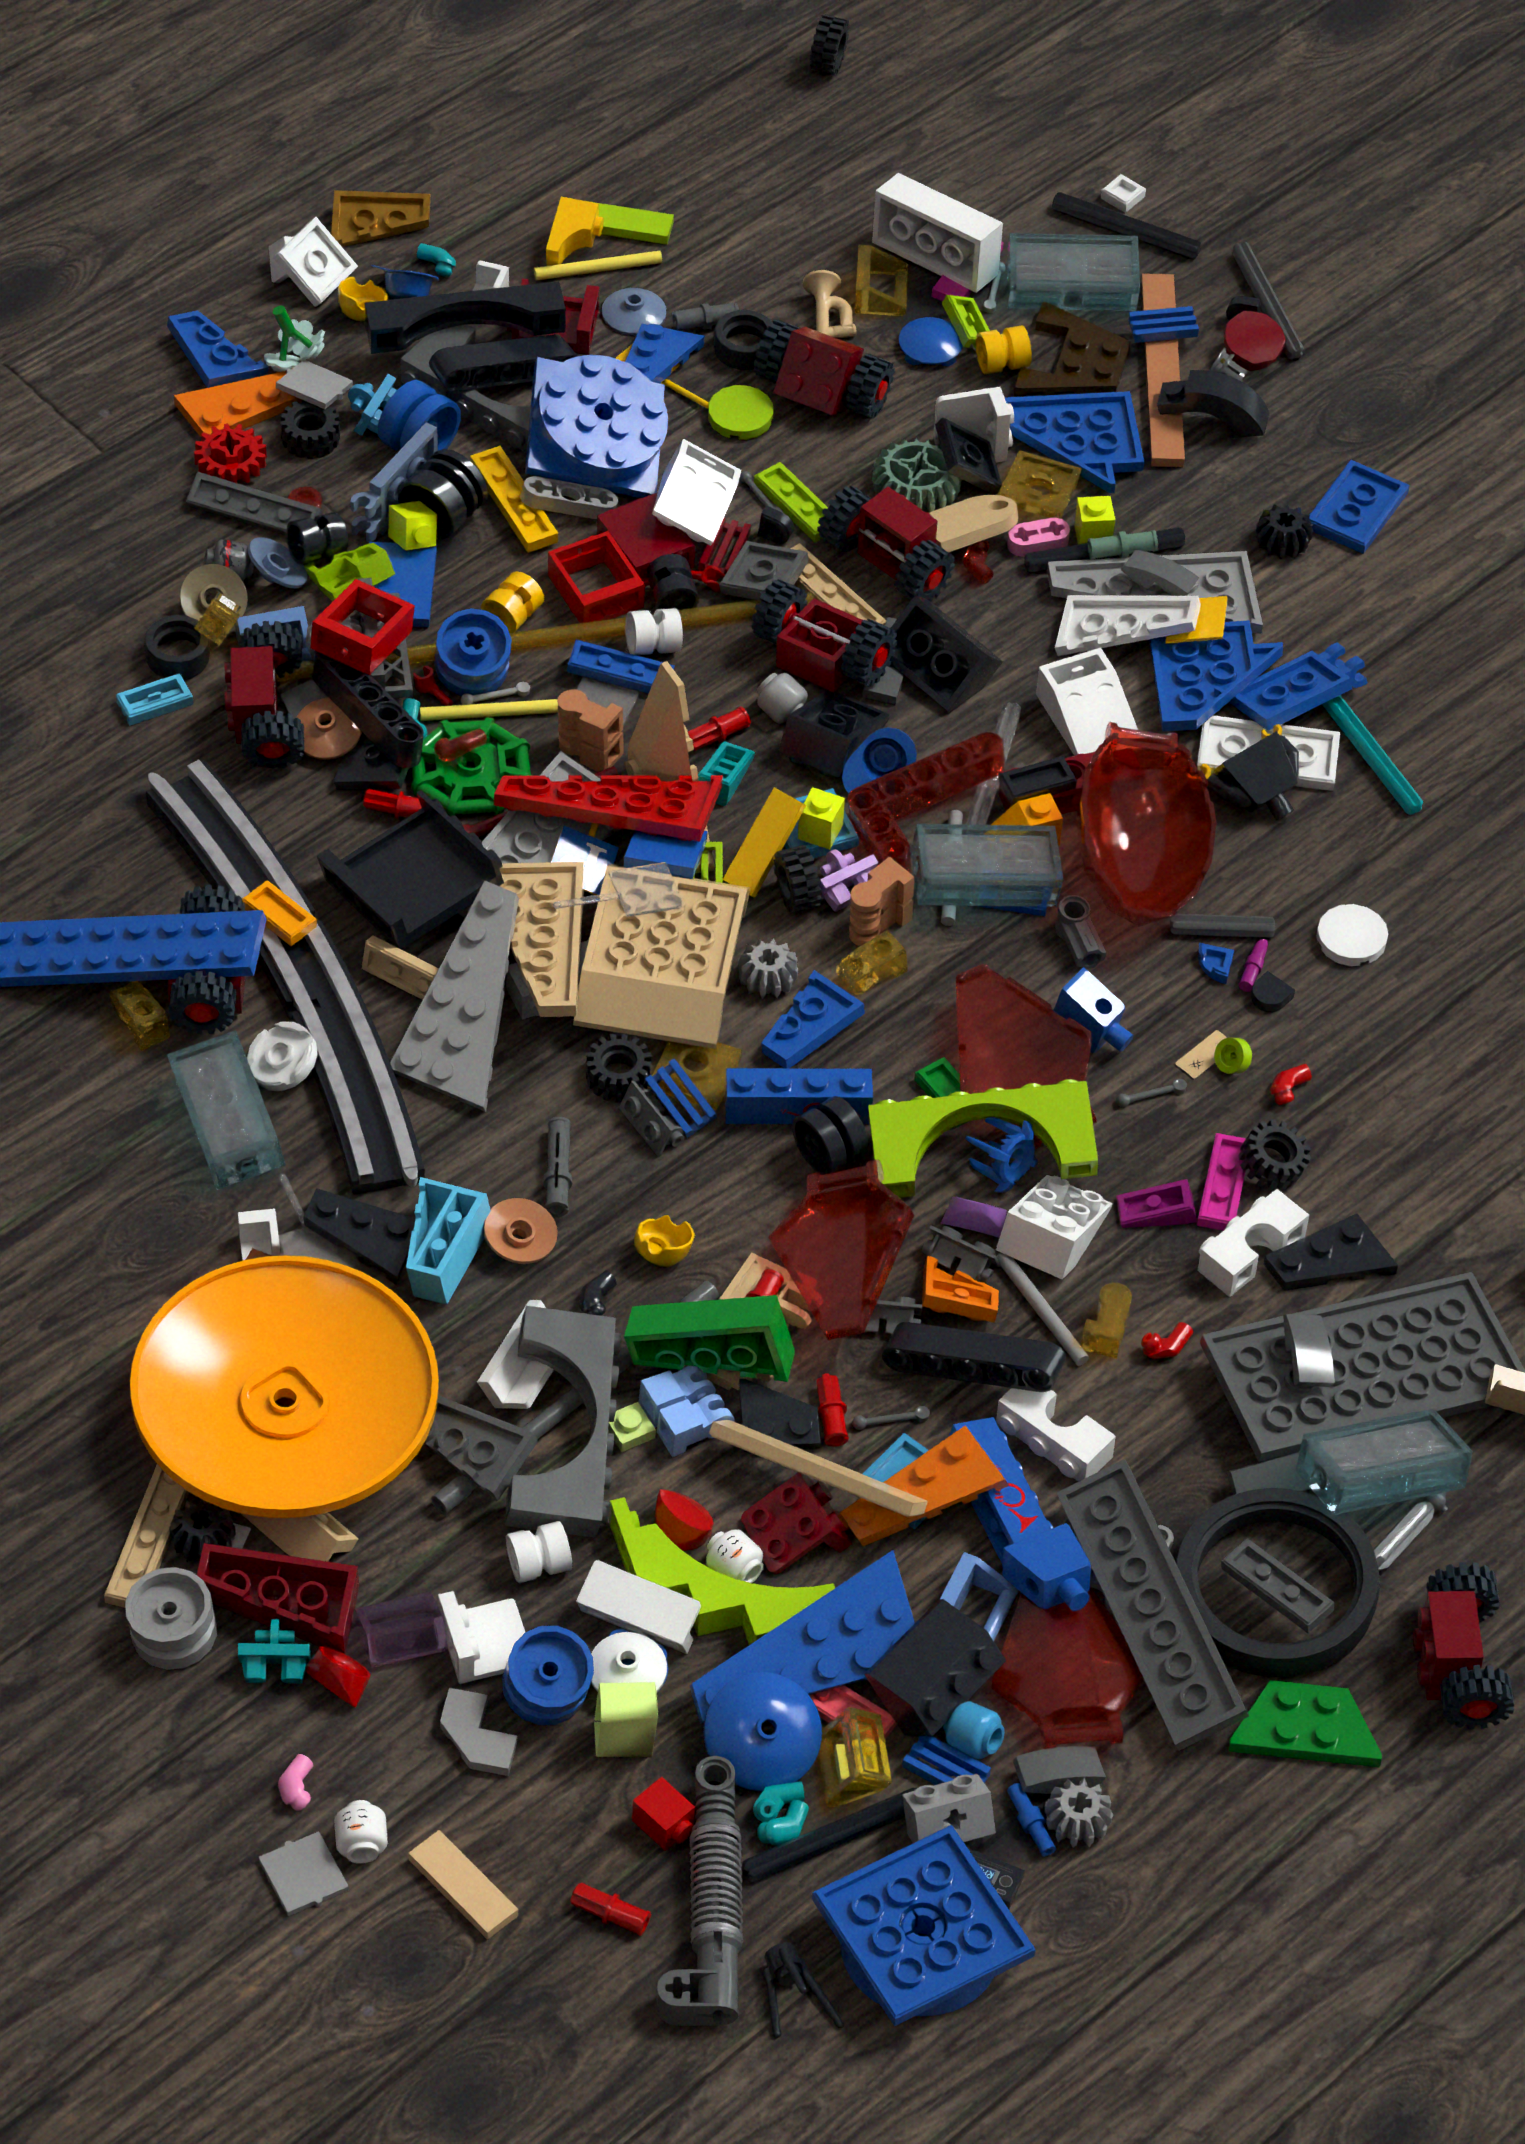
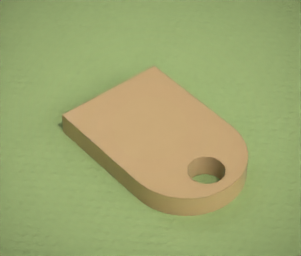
(974, 520)

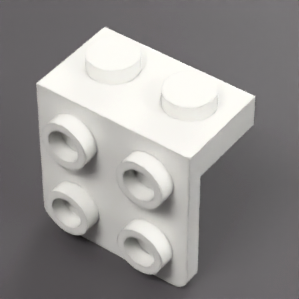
(981, 413)

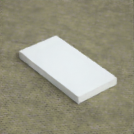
(1229, 736)

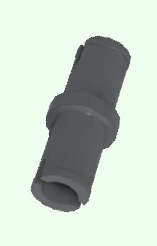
(703, 317)

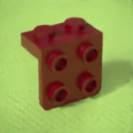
(794, 1522)

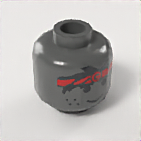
(231, 555)

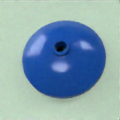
(735, 1730)

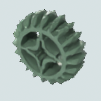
(917, 473)

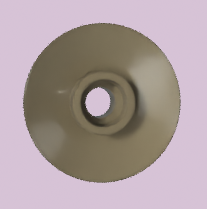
(208, 581)

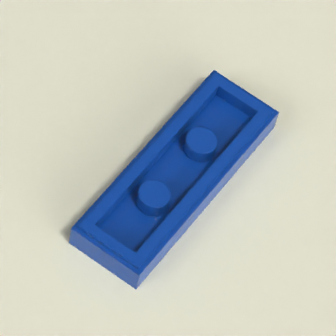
(613, 666)

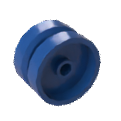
(412, 408)
(472, 652)
(569, 1671)

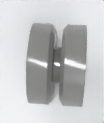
(171, 1618)

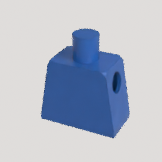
(1094, 1008)
(1049, 1568)

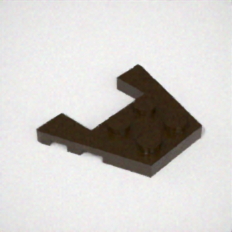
(1088, 362)

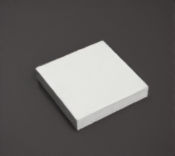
(315, 261)

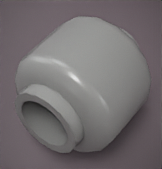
(780, 696)

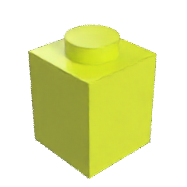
(1094, 518)
(412, 525)
(821, 818)

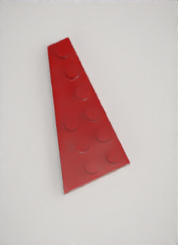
(620, 801)

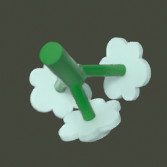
(294, 337)

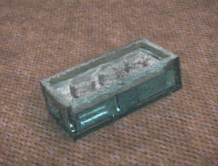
(1073, 271)
(986, 865)
(226, 1110)
(1384, 1461)

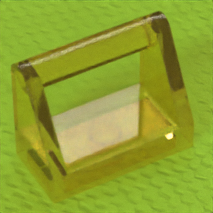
(874, 301)
(864, 1753)

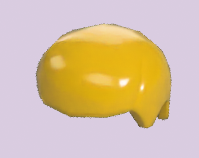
(354, 296)
(663, 1241)

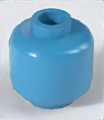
(974, 1730)

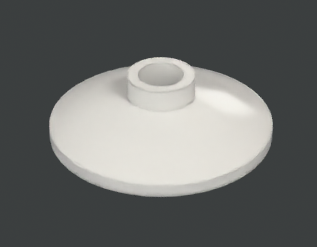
(649, 1660)

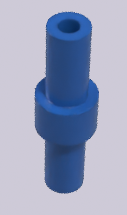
(1031, 1819)

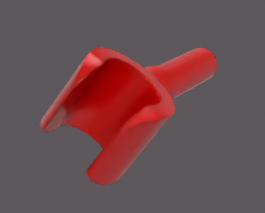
(709, 577)
(427, 684)

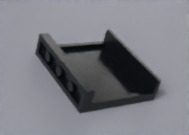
(414, 873)

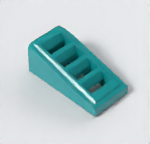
(731, 771)

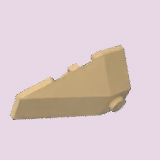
(660, 737)

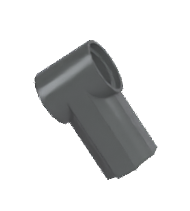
(1078, 931)

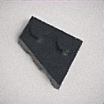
(778, 1415)

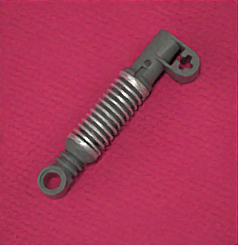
(718, 1932)

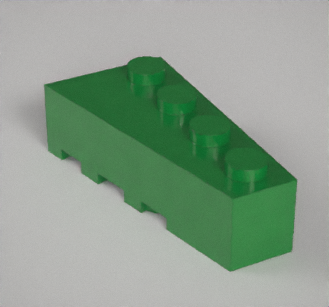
(713, 1335)

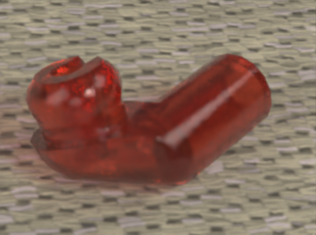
(975, 561)
(453, 749)

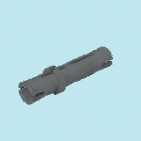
(556, 1194)

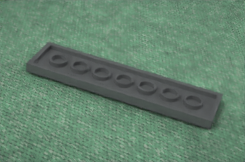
(1152, 1605)

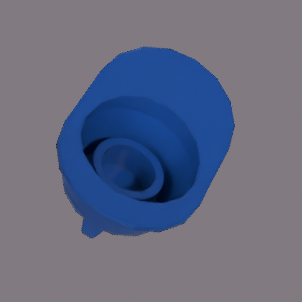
(407, 284)
(877, 756)

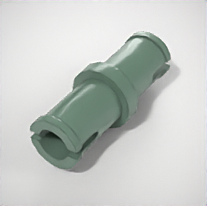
(1122, 544)

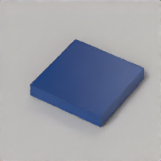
(679, 855)

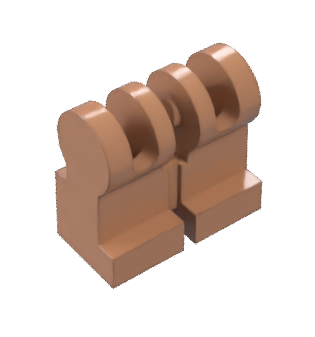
(590, 730)
(881, 901)

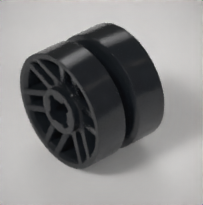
(830, 1135)

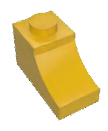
(572, 229)

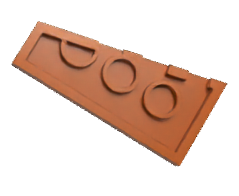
(234, 403)
(943, 1476)

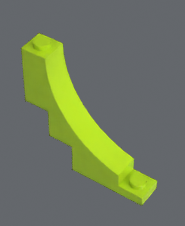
(723, 1599)

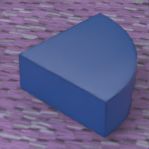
(1215, 961)

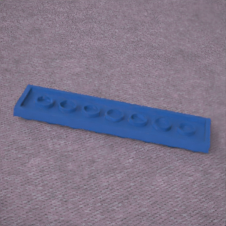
(130, 948)

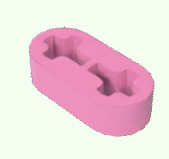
(1038, 536)

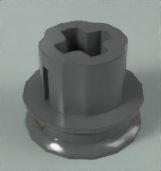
(1225, 365)

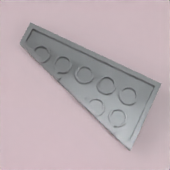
(1218, 576)
(533, 837)
(460, 1015)

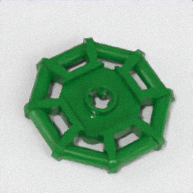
(465, 781)

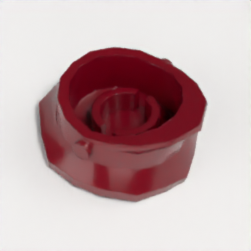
(1253, 340)

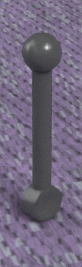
(746, 478)
(1179, 1087)
(921, 1415)

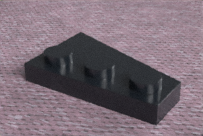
(366, 1230)
(1331, 1253)

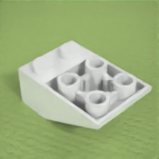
(695, 492)
(1082, 698)
(1052, 1225)

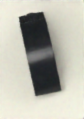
(1219, 396)

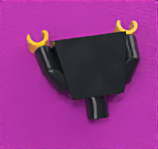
(1258, 775)

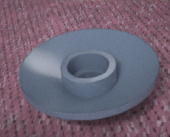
(630, 308)
(276, 563)

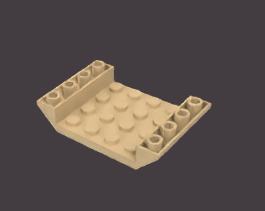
(662, 969)

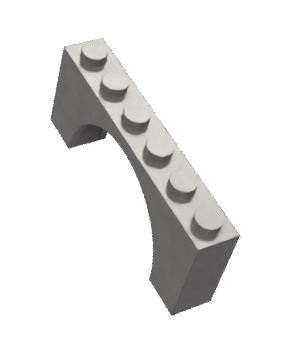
(500, 419)
(583, 1352)

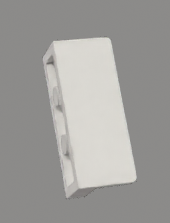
(512, 1379)
(639, 1606)

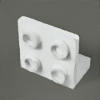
(479, 1636)

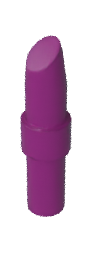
(1253, 965)

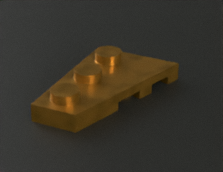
(377, 215)

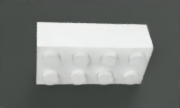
(937, 232)

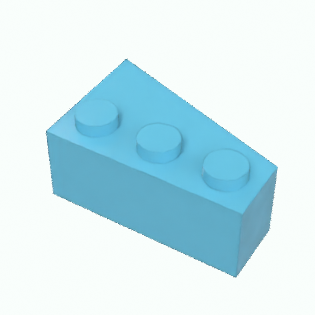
(444, 1238)

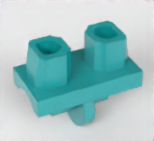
(257, 1655)

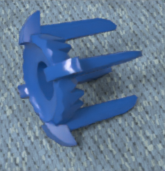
(1016, 1145)

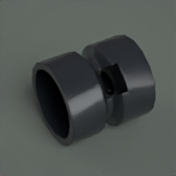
(315, 537)
(672, 583)

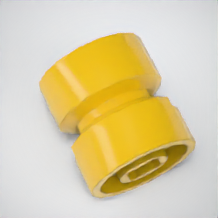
(1005, 349)
(514, 600)

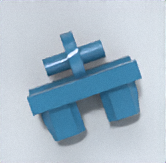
(365, 399)

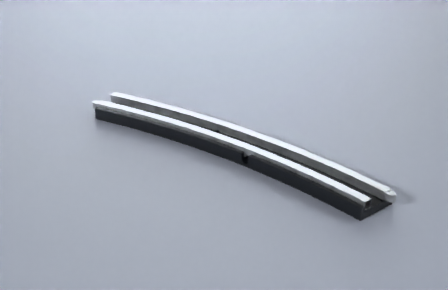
(307, 979)

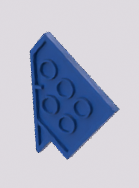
(1082, 431)
(1203, 676)

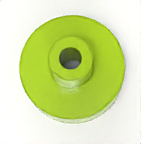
(1233, 1055)

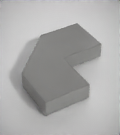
(478, 1747)

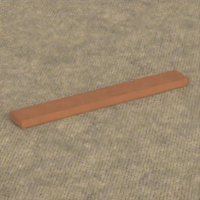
(1162, 366)

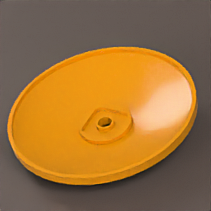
(297, 1332)

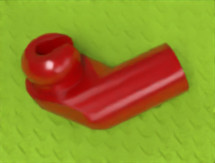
(1288, 1079)
(1158, 1347)

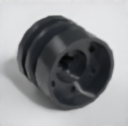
(448, 487)

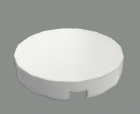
(1352, 934)
(282, 1056)

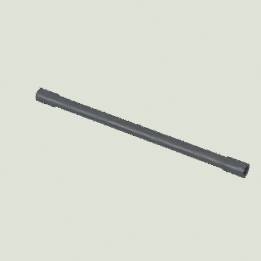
(462, 1487)

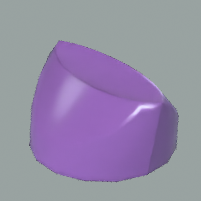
(975, 1216)

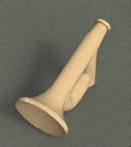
(821, 285)

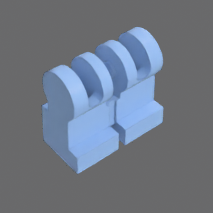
(682, 1407)

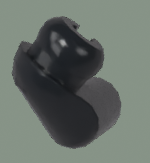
(592, 1293)

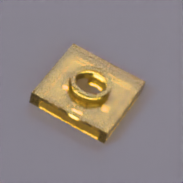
(1037, 470)
(708, 1081)

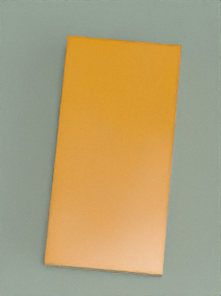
(282, 913)

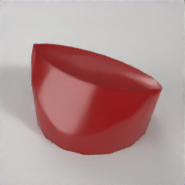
(683, 1519)
(339, 1674)

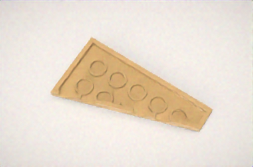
(544, 937)

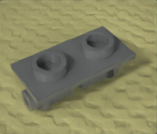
(646, 1116)
(974, 1258)
(896, 1311)

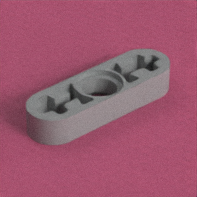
(549, 493)

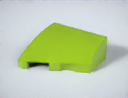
(363, 562)

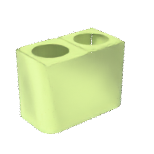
(627, 1719)

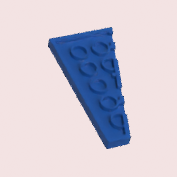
(827, 1641)

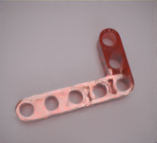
(918, 785)

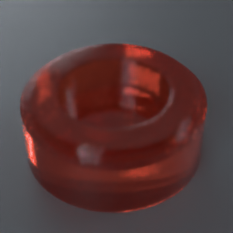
(307, 495)

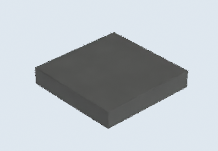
(759, 566)

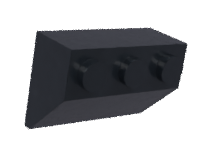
(940, 654)
(934, 1669)

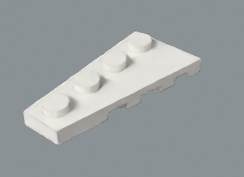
(1115, 620)

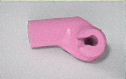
(291, 1783)

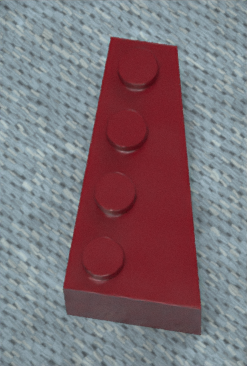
(304, 1593)

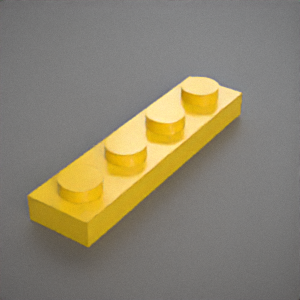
(505, 487)

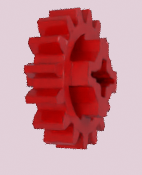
(230, 453)

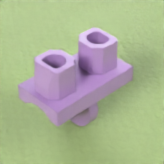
(835, 885)

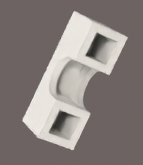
(1268, 1223)
(1074, 1449)

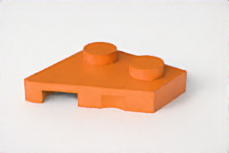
(958, 1294)

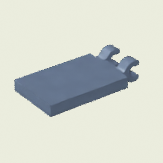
(387, 482)

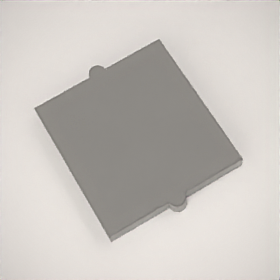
(314, 384)
(303, 1873)

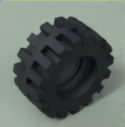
(310, 442)

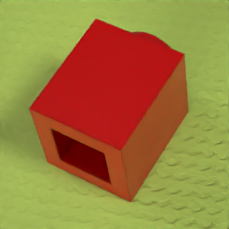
(663, 1814)

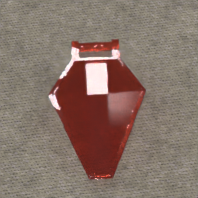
(1014, 1037)
(843, 1245)
(1068, 1671)

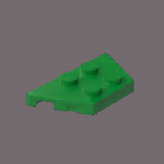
(1307, 1725)

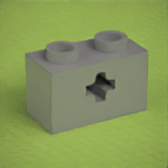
(958, 1803)

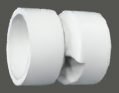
(650, 632)
(544, 1550)

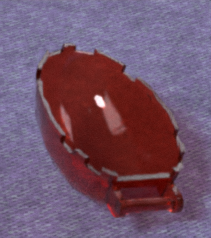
(1145, 824)

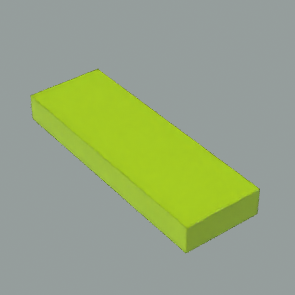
(636, 223)
(792, 498)

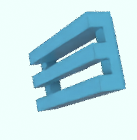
(156, 703)

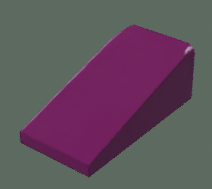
(1157, 1206)

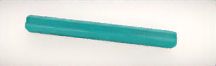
(1374, 755)

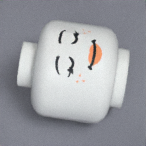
(735, 1556)
(360, 1831)

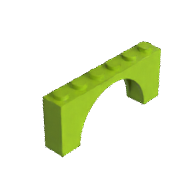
(1057, 1115)

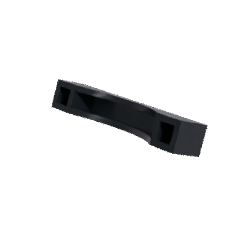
(527, 308)

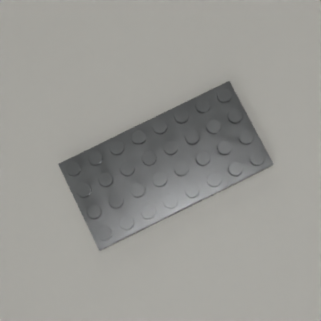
(1389, 1359)

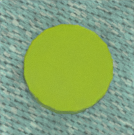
(740, 412)

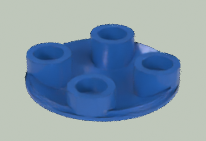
(930, 342)

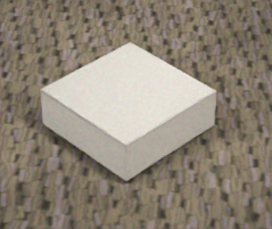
(1123, 193)

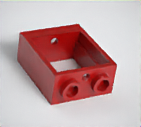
(604, 602)
(363, 652)

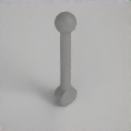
(990, 304)
(521, 689)

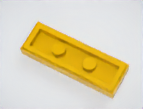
(764, 840)

